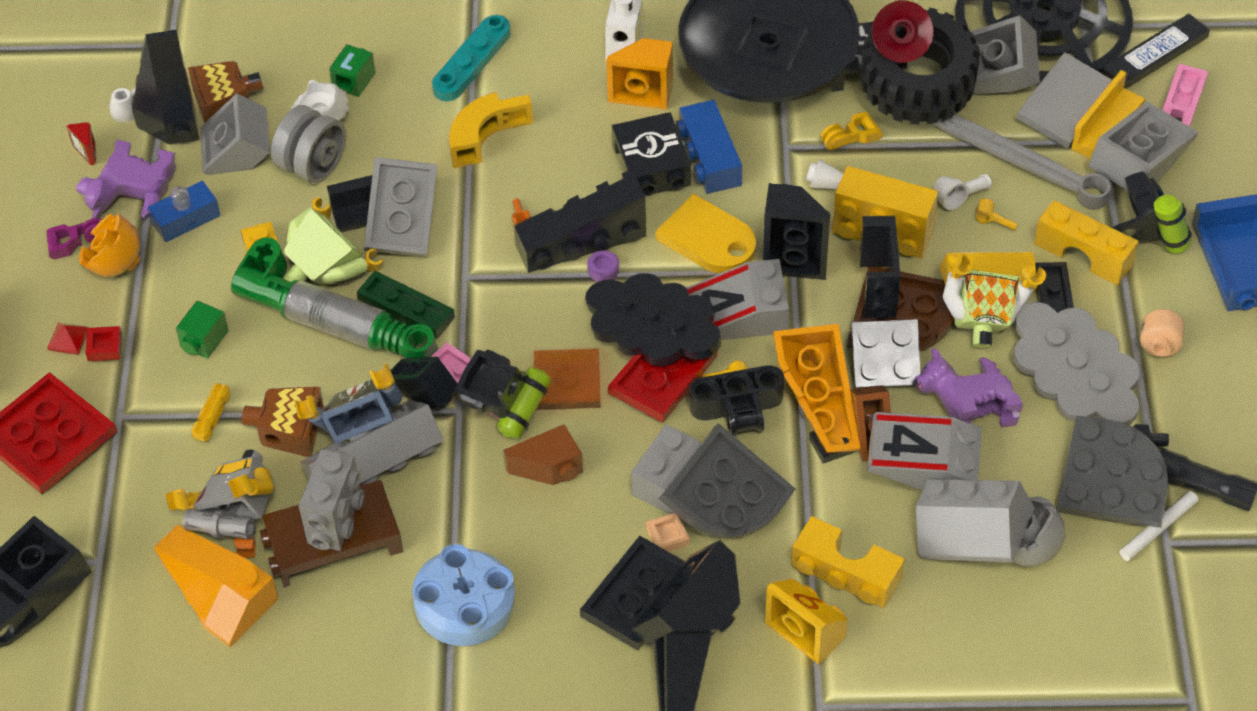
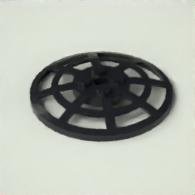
(1060, 23)

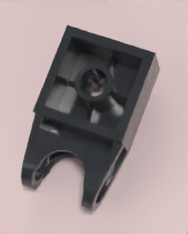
(35, 576)

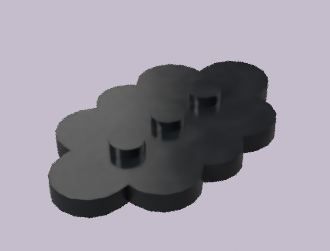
(653, 319)

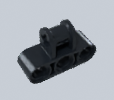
(738, 397)

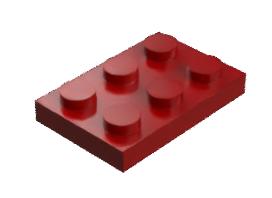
(657, 388)

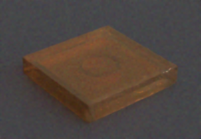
(573, 376)

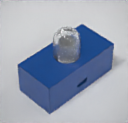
(183, 210)

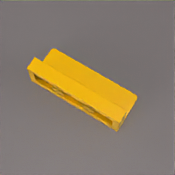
(1106, 112)

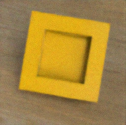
(256, 232)

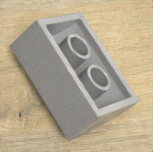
(972, 519)

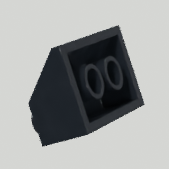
(796, 232)

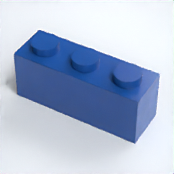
(709, 147)

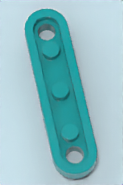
(471, 58)

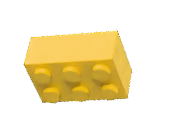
(873, 194)

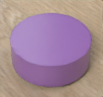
(603, 266)

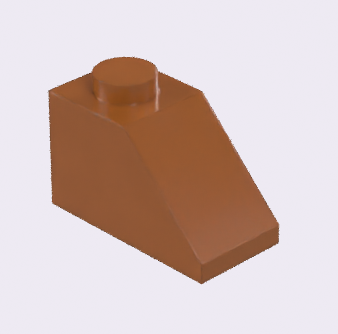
(865, 404)
(546, 457)

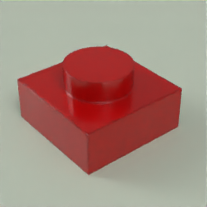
(103, 343)

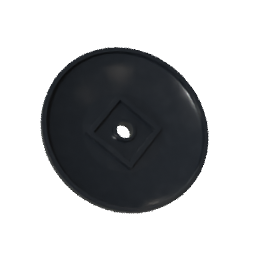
(727, 50)

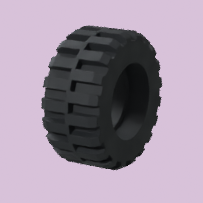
(924, 96)

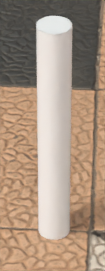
(1151, 533)

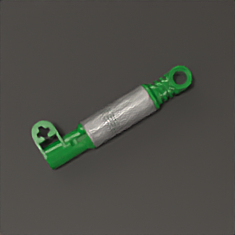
(324, 309)

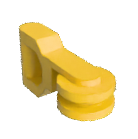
(835, 136)

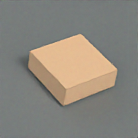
(668, 532)

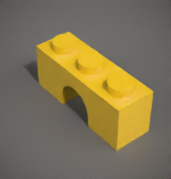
(1108, 249)
(869, 577)

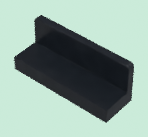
(350, 203)

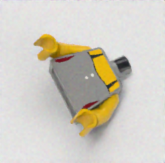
(234, 487)

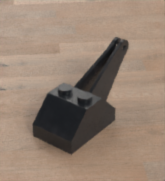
(684, 619)

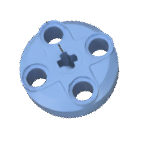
(463, 596)

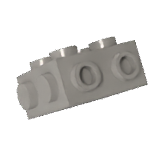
(331, 500)

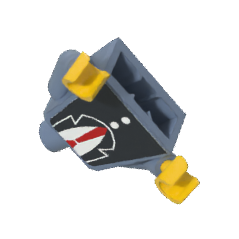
(355, 408)

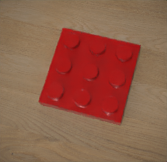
(50, 432)

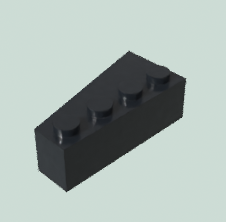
(584, 225)

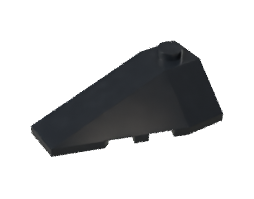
(163, 92)

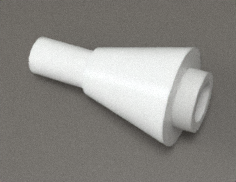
(823, 175)

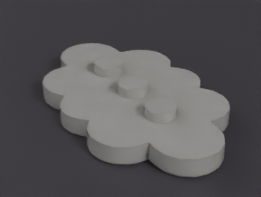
(1076, 363)

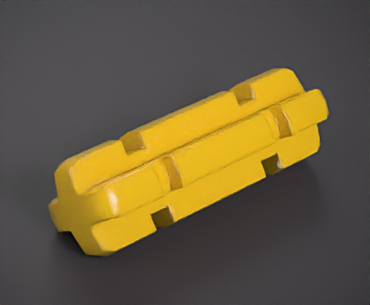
(210, 412)

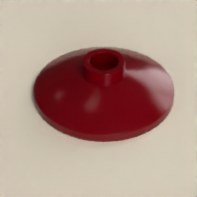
(916, 25)

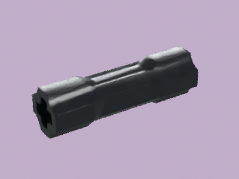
(1228, 487)

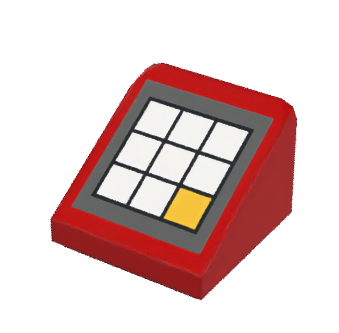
(83, 140)

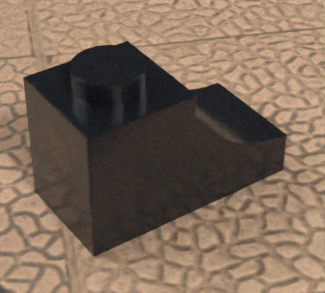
(425, 380)

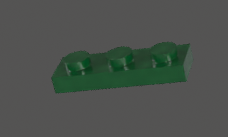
(405, 303)

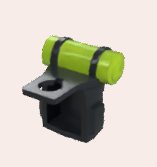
(1156, 214)
(503, 390)

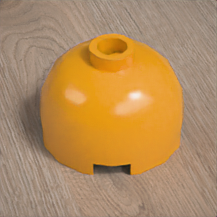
(113, 247)

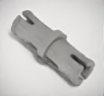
(219, 524)

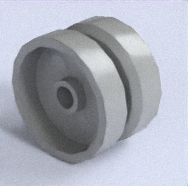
(308, 144)

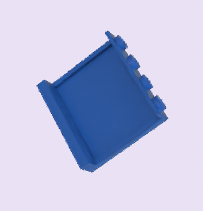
(1230, 246)

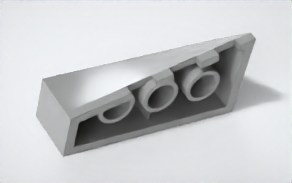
(390, 444)

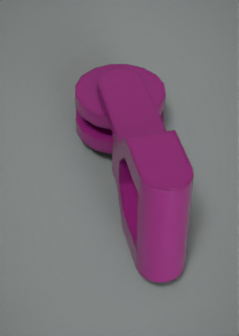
(55, 233)

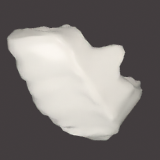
(326, 99)

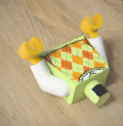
(986, 299)

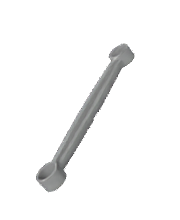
(1029, 160)

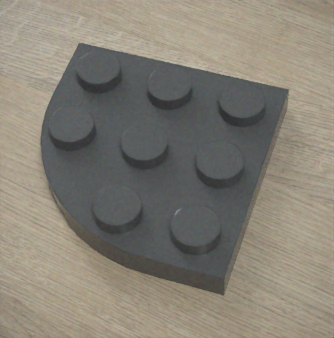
(1113, 474)
(726, 488)

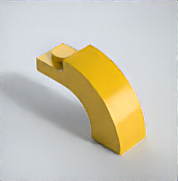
(483, 119)

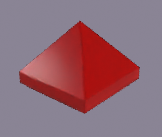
(68, 338)

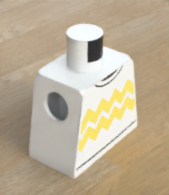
(624, 17)

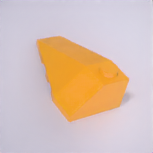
(819, 379)
(217, 583)

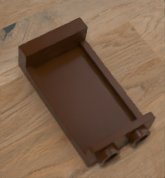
(372, 529)

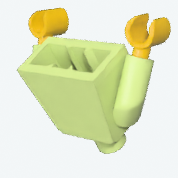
(323, 250)

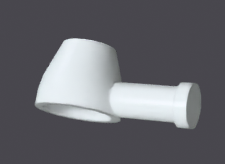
(121, 105)
(955, 192)

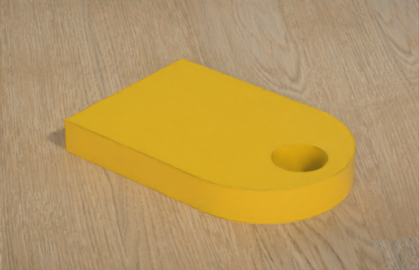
(707, 235)

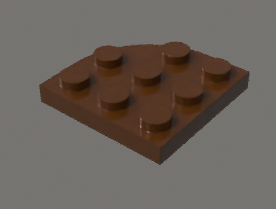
(918, 299)

